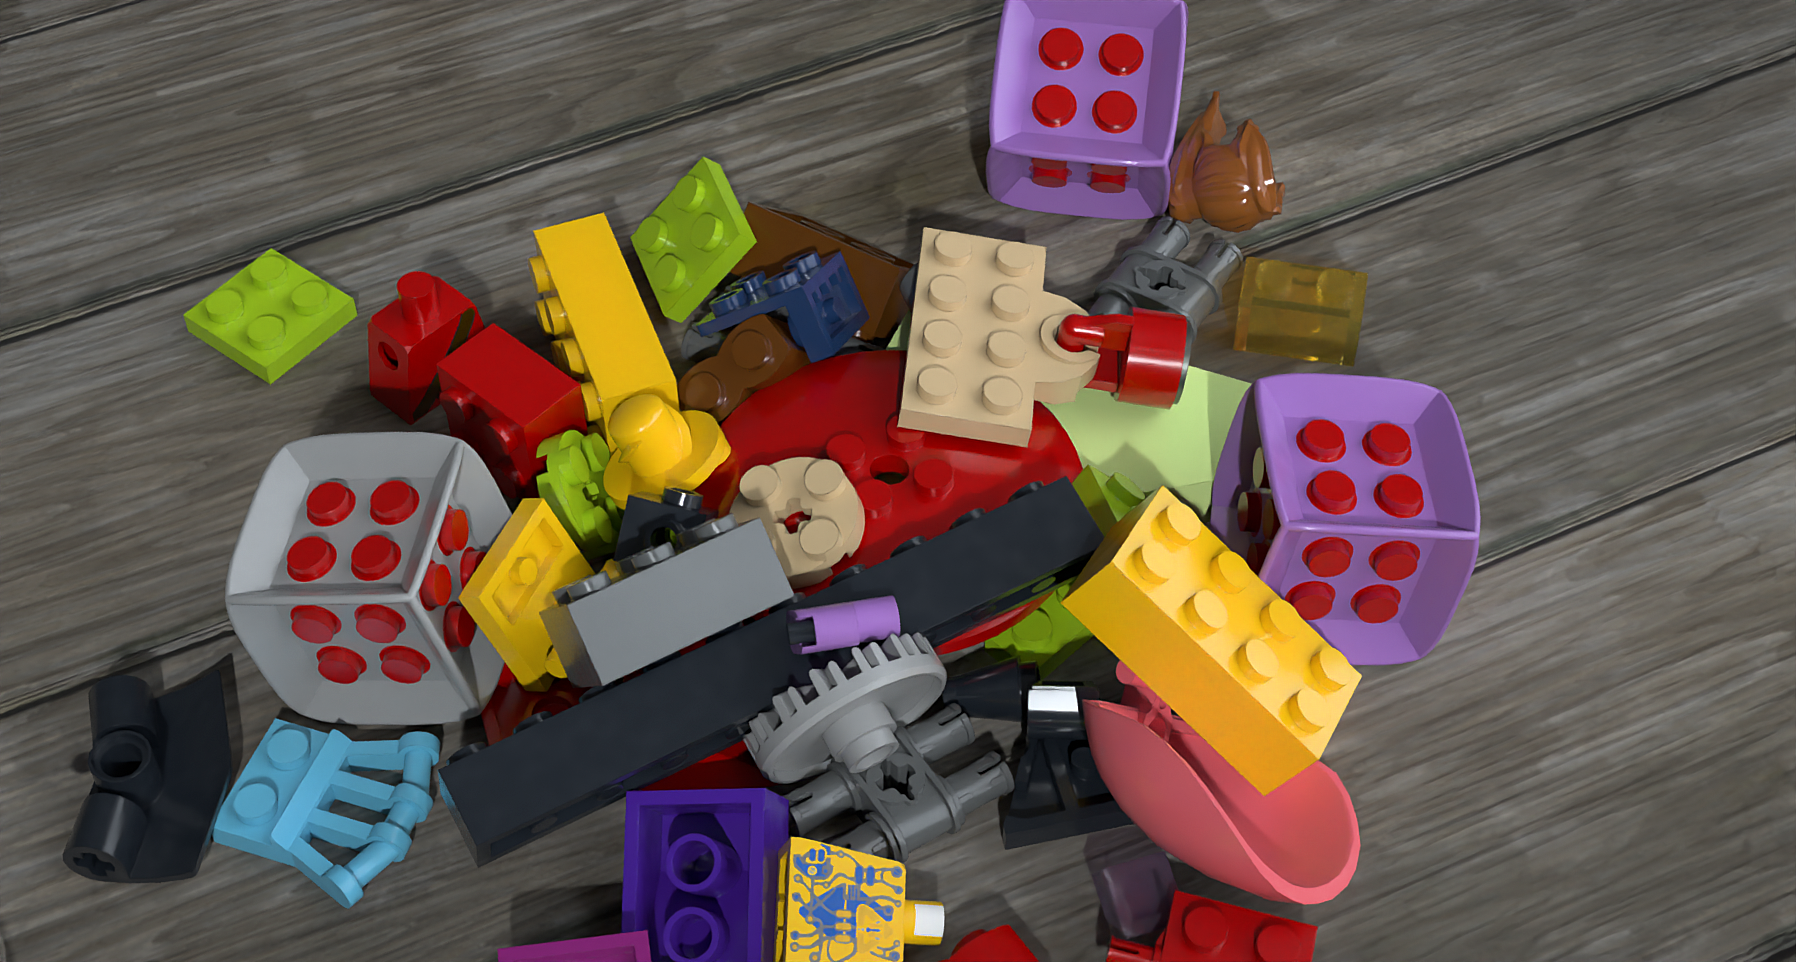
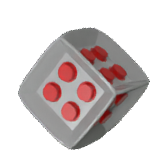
(358, 574)

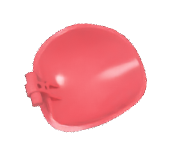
(1193, 804)

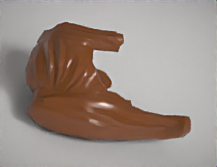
(1227, 182)

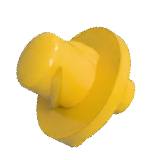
(660, 448)

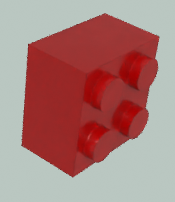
(506, 404)

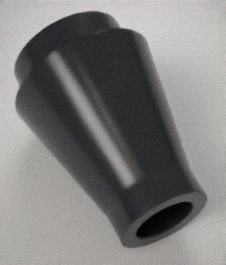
(993, 690)

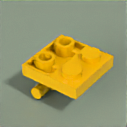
(517, 583)

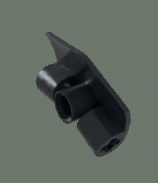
(156, 781)

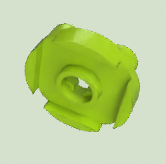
(577, 491)

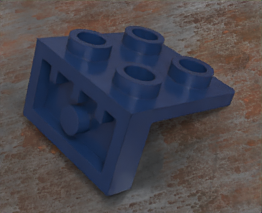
(816, 293)

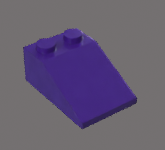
(703, 872)

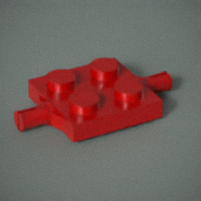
(1219, 932)

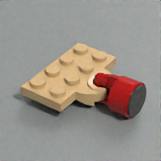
(996, 342)

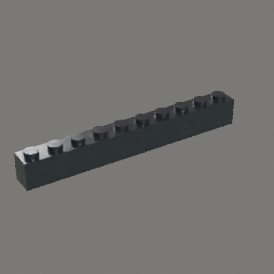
(704, 699)

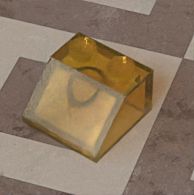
(1300, 311)

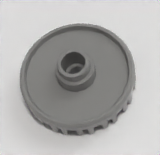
(847, 711)

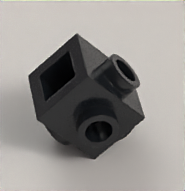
(652, 516)

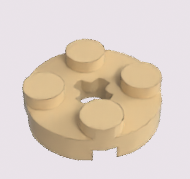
(817, 490)

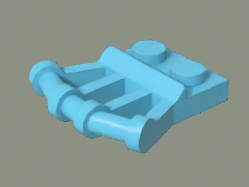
(292, 785)

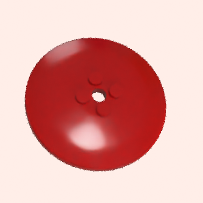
(849, 415)

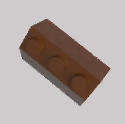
(875, 272)

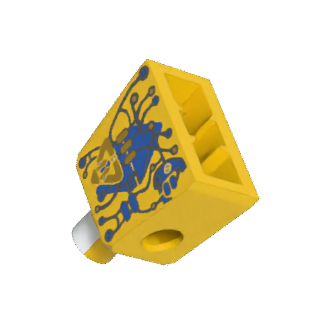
(846, 907)

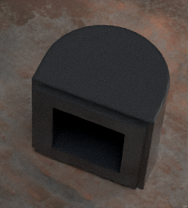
(1057, 708)

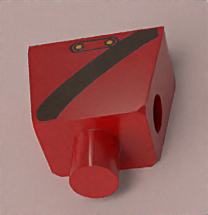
(414, 336)

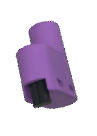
(842, 624)

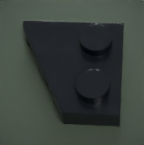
(1058, 795)

